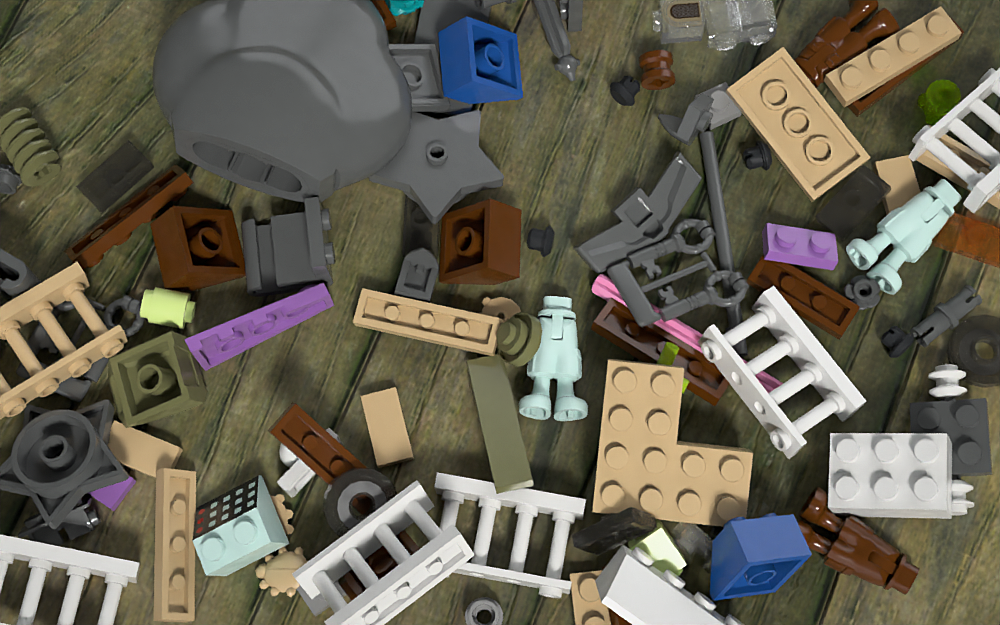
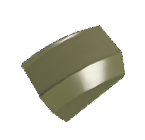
(155, 380)

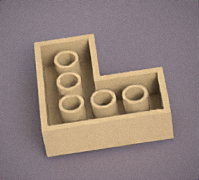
(647, 466)

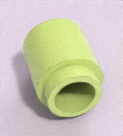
(167, 307)

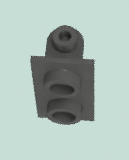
(76, 524)

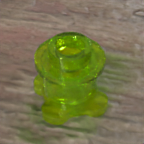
(939, 100)

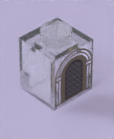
(679, 21)

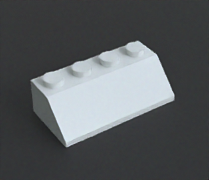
(652, 597)

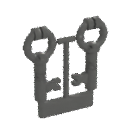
(634, 294)
(73, 387)

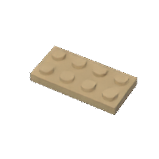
(797, 124)

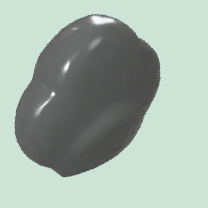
(283, 93)

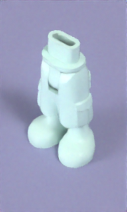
(908, 230)
(557, 359)

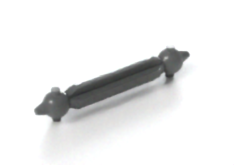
(557, 38)

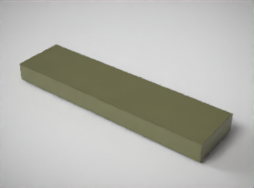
(499, 424)

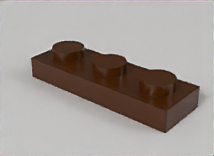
(805, 295)

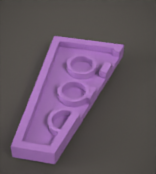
(251, 329)

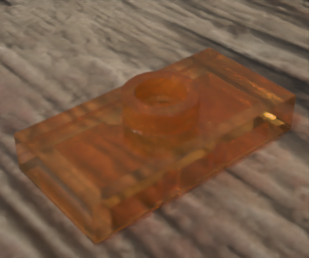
(970, 239)

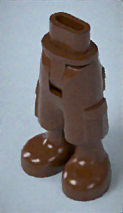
(836, 44)
(855, 547)

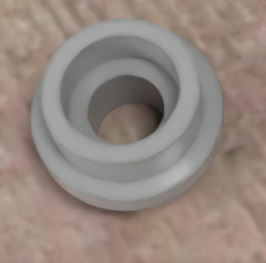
(484, 604)

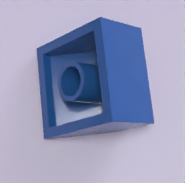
(479, 62)
(756, 556)

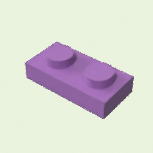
(799, 246)

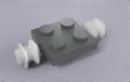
(966, 426)

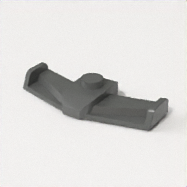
(642, 217)

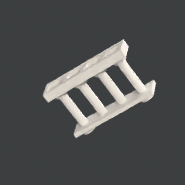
(980, 185)
(805, 350)
(527, 504)
(79, 567)
(404, 583)

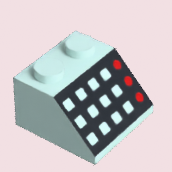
(237, 529)

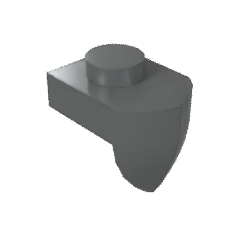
(695, 120)
(418, 275)

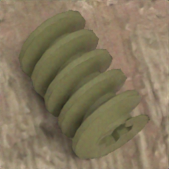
(27, 148)

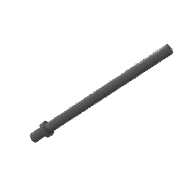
(721, 229)

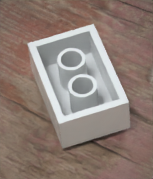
(890, 475)

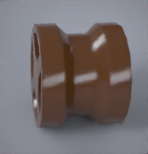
(657, 70)

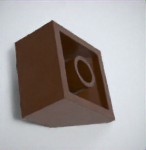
(481, 244)
(197, 247)

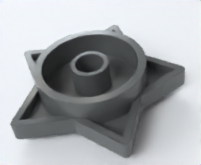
(441, 163)
(62, 458)

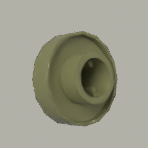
(519, 339)

